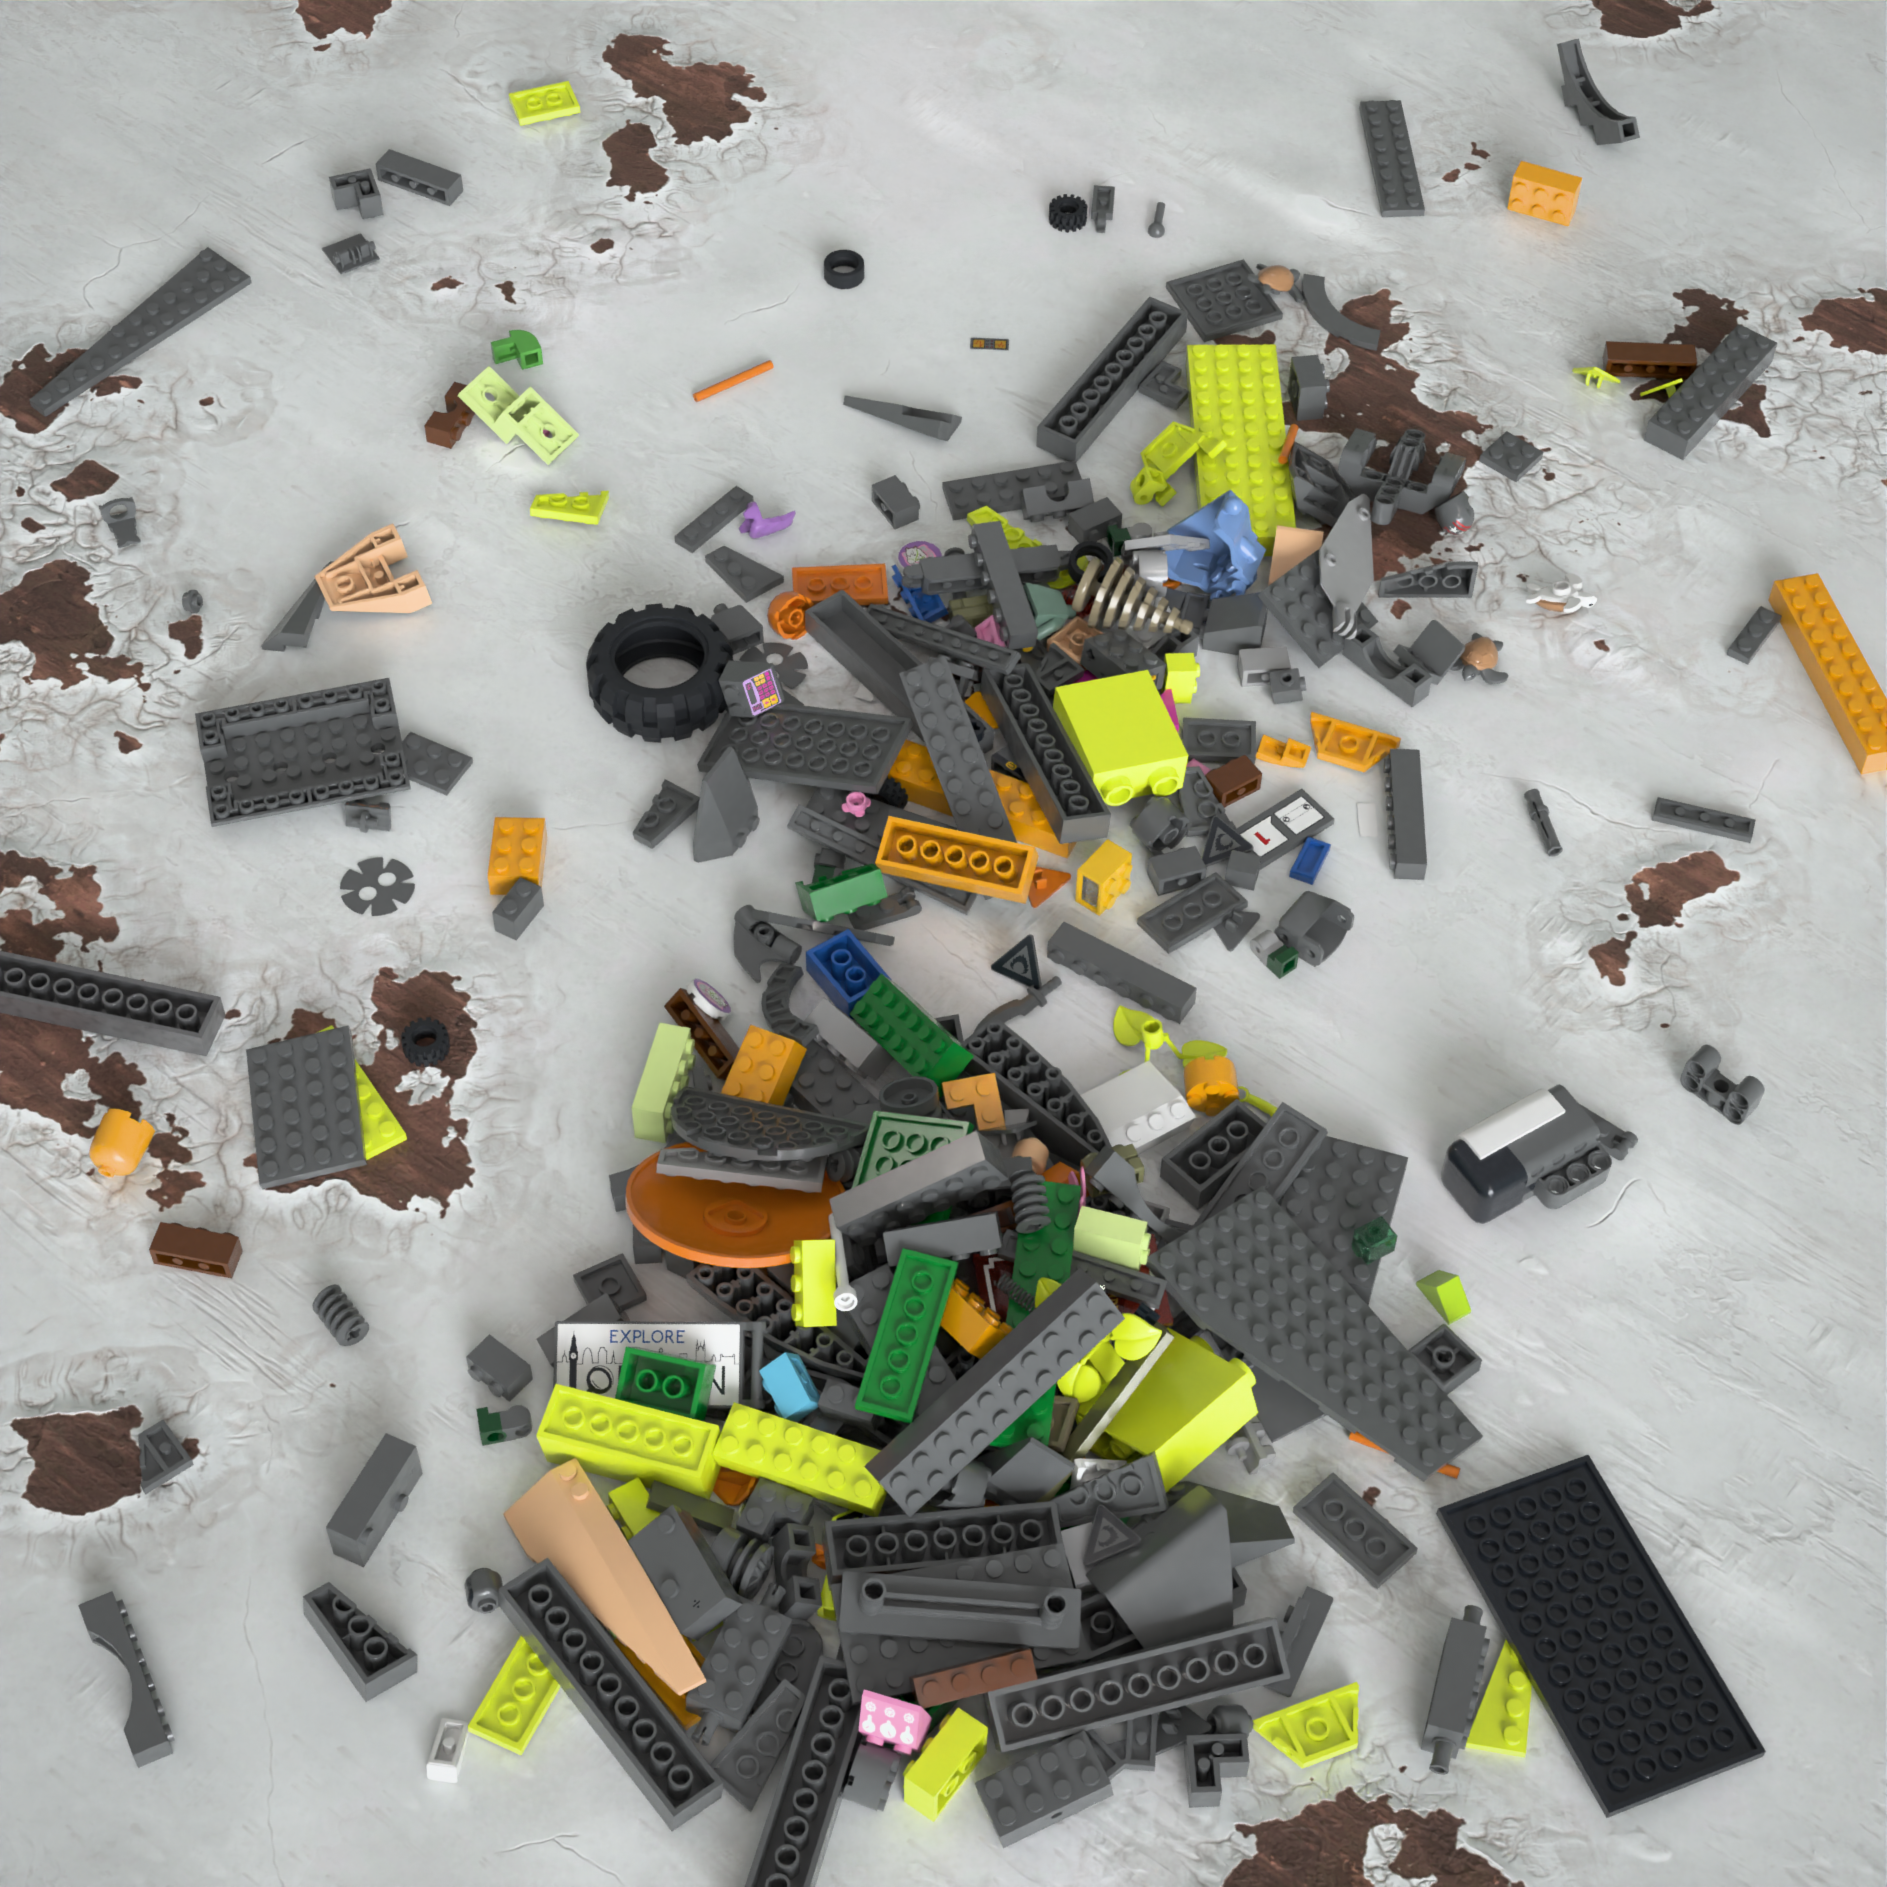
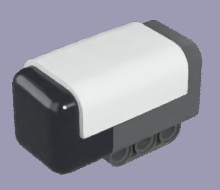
(1526, 1153)

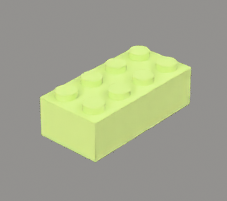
(661, 1081)

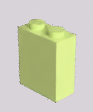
(1112, 1238)

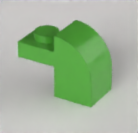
(519, 346)

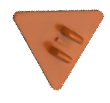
(1045, 883)

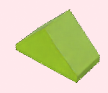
(1446, 1295)

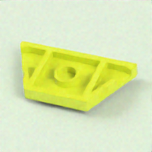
(1314, 1727)

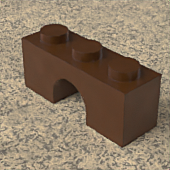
(447, 427)

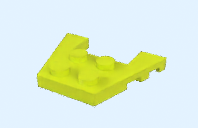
(1174, 448)

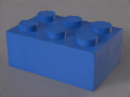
(843, 969)

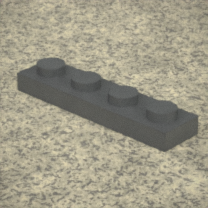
(713, 519)

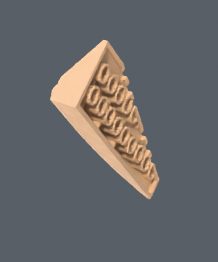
(573, 1529)

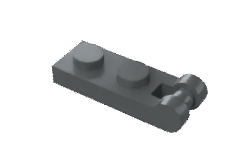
(886, 911)
(1609, 1133)

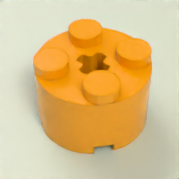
(1210, 1084)

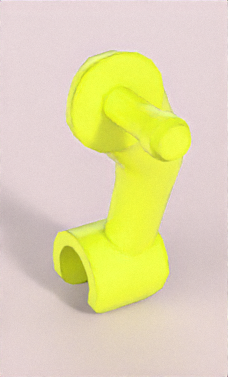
(1258, 1102)

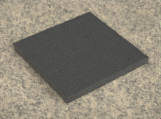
(1223, 301)

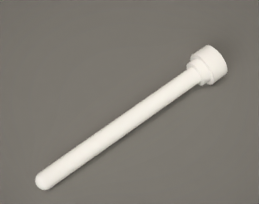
(844, 1296)

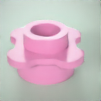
(856, 804)

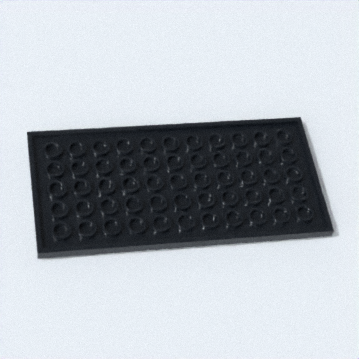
(1599, 1635)

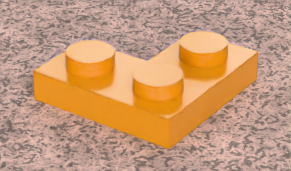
(977, 1092)

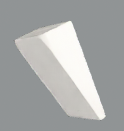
(448, 1750)

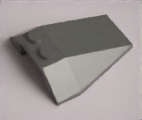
(1317, 486)
(725, 810)

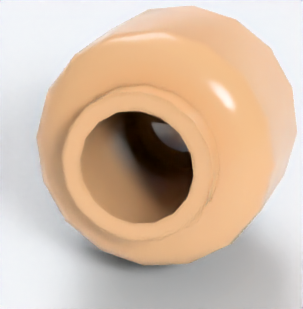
(1036, 1150)

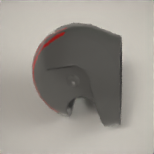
(1455, 514)

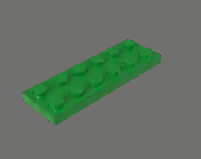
(906, 1336)

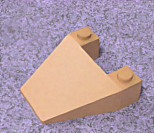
(364, 582)

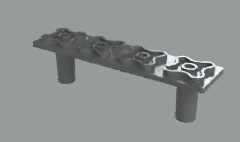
(960, 1610)

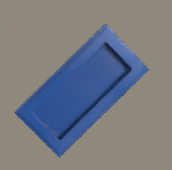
(1310, 860)

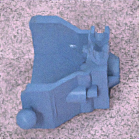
(1233, 553)

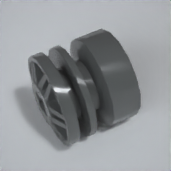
(742, 1562)

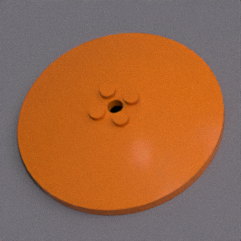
(725, 1221)

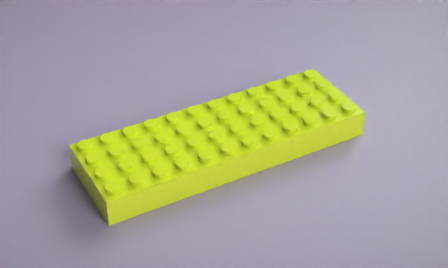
(1240, 400)

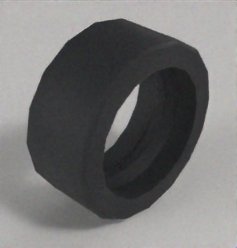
(844, 258)
(1085, 549)

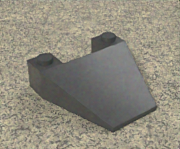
(1253, 1525)

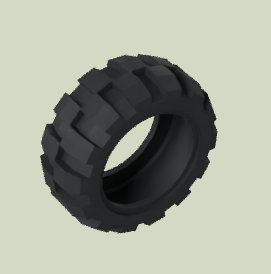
(650, 635)

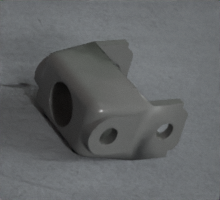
(1314, 927)

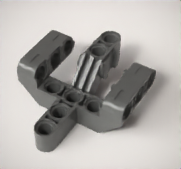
(1395, 488)

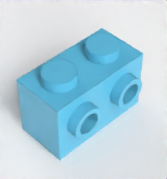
(790, 1387)

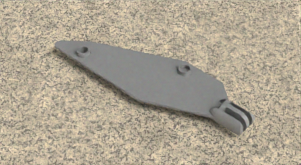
(1348, 564)

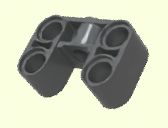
(1705, 1080)

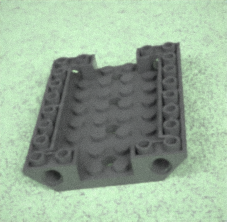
(300, 736)

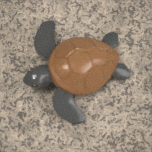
(1277, 279)
(1479, 658)

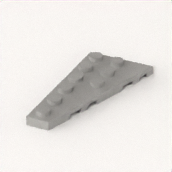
(778, 1174)

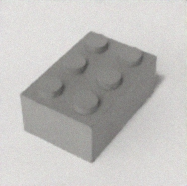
(849, 1041)

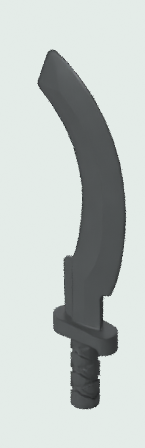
(1024, 1006)

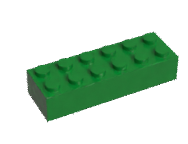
(910, 1033)

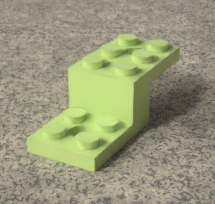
(518, 415)

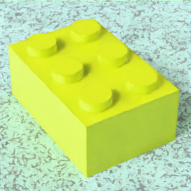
(944, 1763)

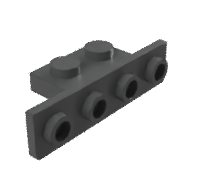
(1300, 1634)

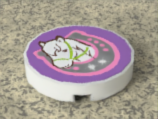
(915, 550)
(709, 999)

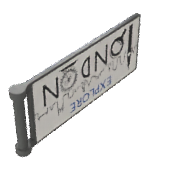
(592, 1354)

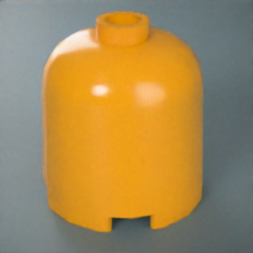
(119, 1143)

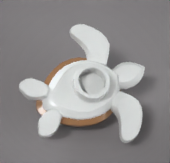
(1561, 595)

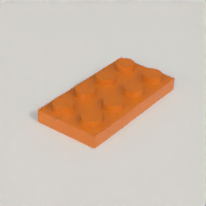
(861, 582)

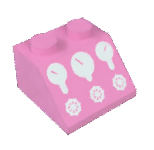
(893, 1723)

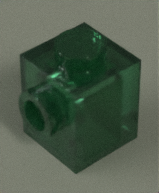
(1374, 1240)

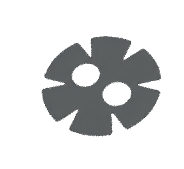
(786, 668)
(383, 902)

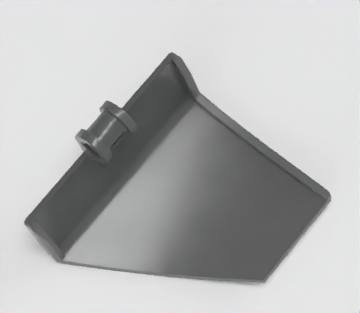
(1177, 1576)

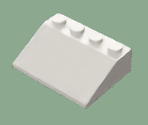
(1139, 1108)

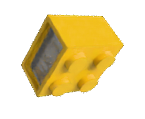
(1103, 877)

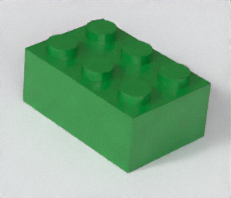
(665, 1382)

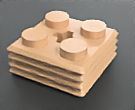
(1071, 638)

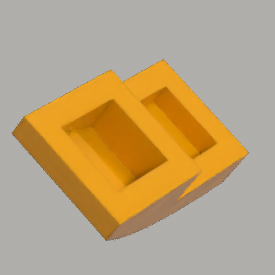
(1284, 754)

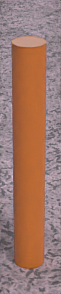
(1287, 446)

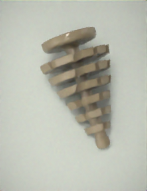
(1114, 595)

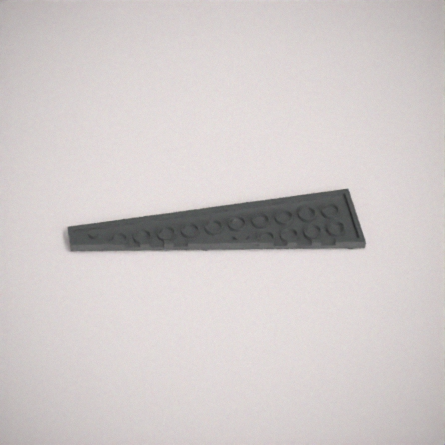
(177, 303)

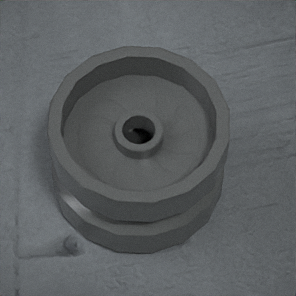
(912, 1097)

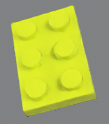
(544, 103)

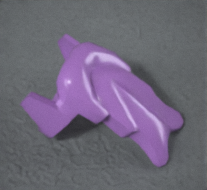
(762, 527)

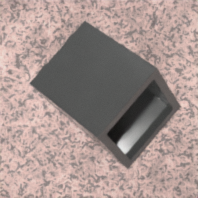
(1234, 624)

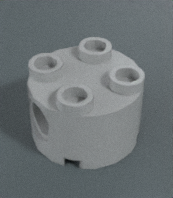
(1152, 567)

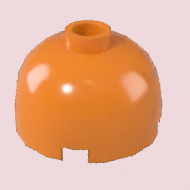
(787, 614)

